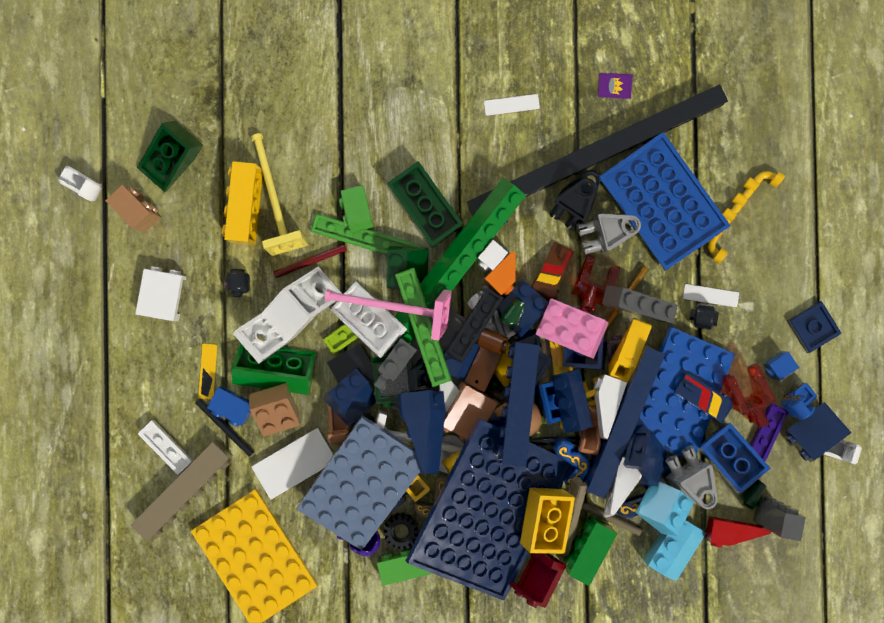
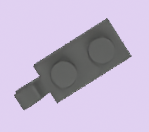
(395, 362)

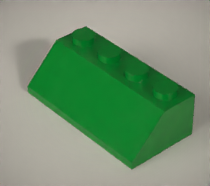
(281, 367)

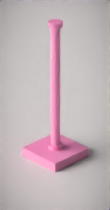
(439, 314)

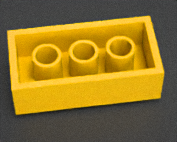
(243, 203)

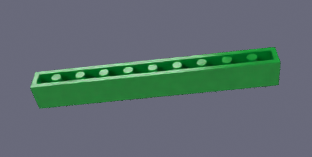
(467, 247)

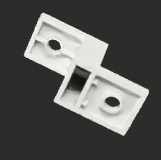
(286, 315)

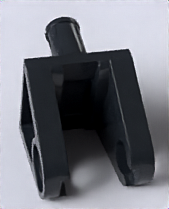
(577, 199)

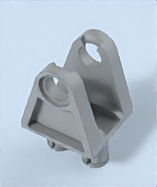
(609, 231)
(693, 478)

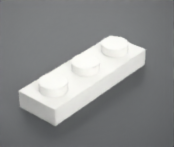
(165, 447)

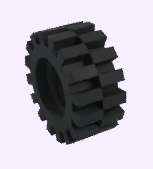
(396, 542)

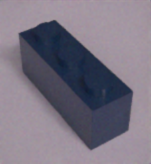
(572, 401)

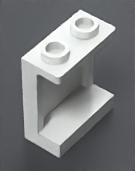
(160, 294)

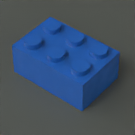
(733, 457)

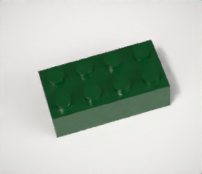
(425, 204)

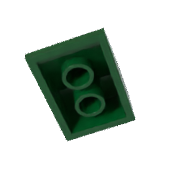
(169, 154)

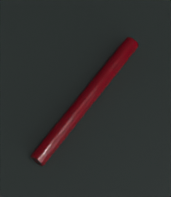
(309, 261)

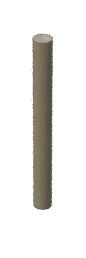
(613, 519)

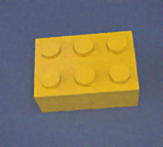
(547, 520)

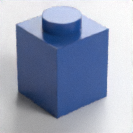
(780, 366)

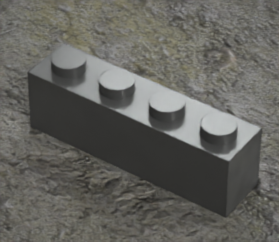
(639, 304)
(780, 518)

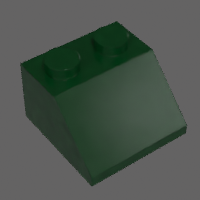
(403, 259)

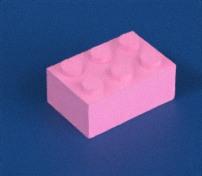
(572, 328)

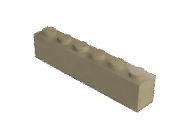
(181, 490)

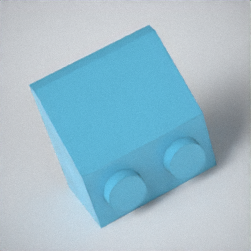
(665, 508)

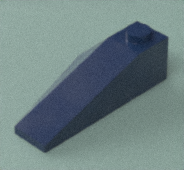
(425, 423)

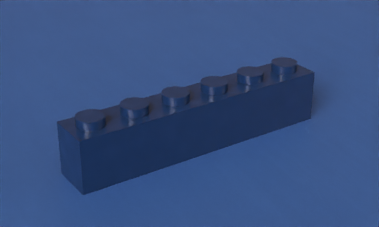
(519, 404)

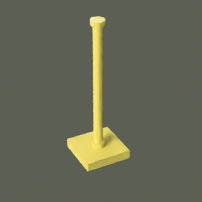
(285, 241)

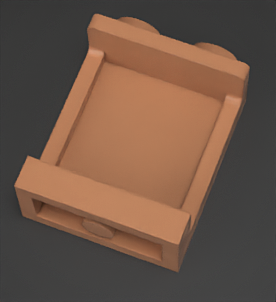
(465, 410)

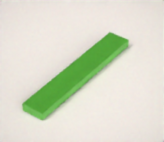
(364, 238)
(422, 327)

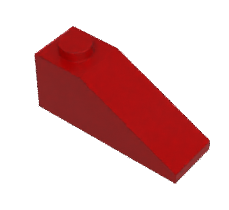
(731, 532)

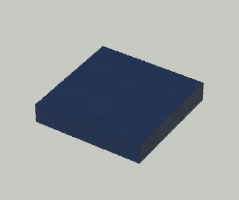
(814, 327)

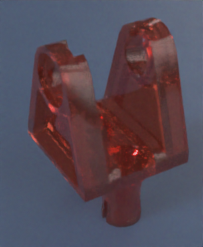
(591, 292)
(753, 404)

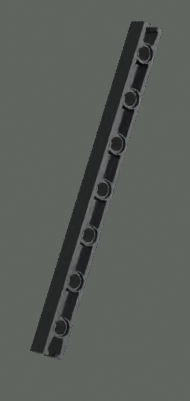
(614, 144)

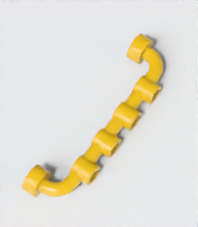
(739, 201)

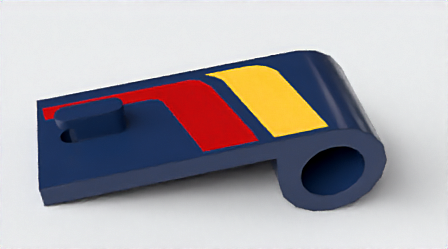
(705, 398)

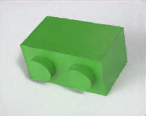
(356, 209)

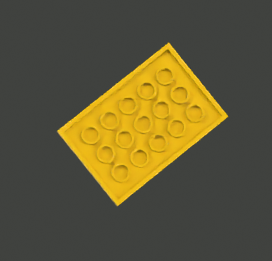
(254, 558)

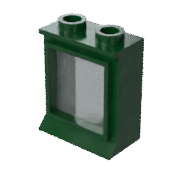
(390, 390)

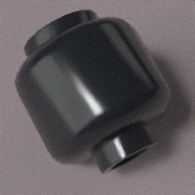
(237, 282)
(704, 316)

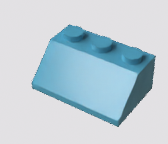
(672, 553)

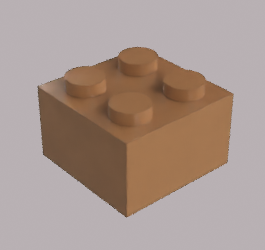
(133, 209)
(274, 409)

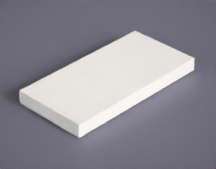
(371, 324)
(293, 463)

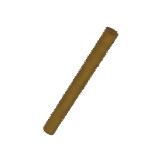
(633, 285)

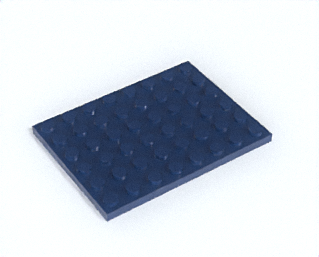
(481, 514)

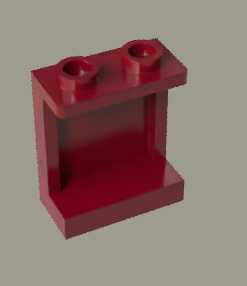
(539, 579)

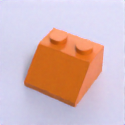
(503, 275)

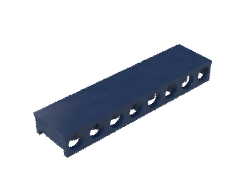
(606, 462)

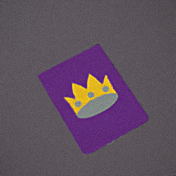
(615, 85)

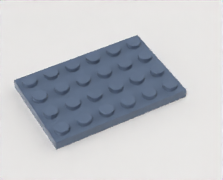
(361, 483)

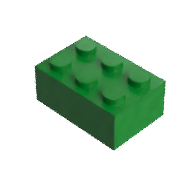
(589, 549)

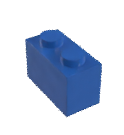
(230, 406)

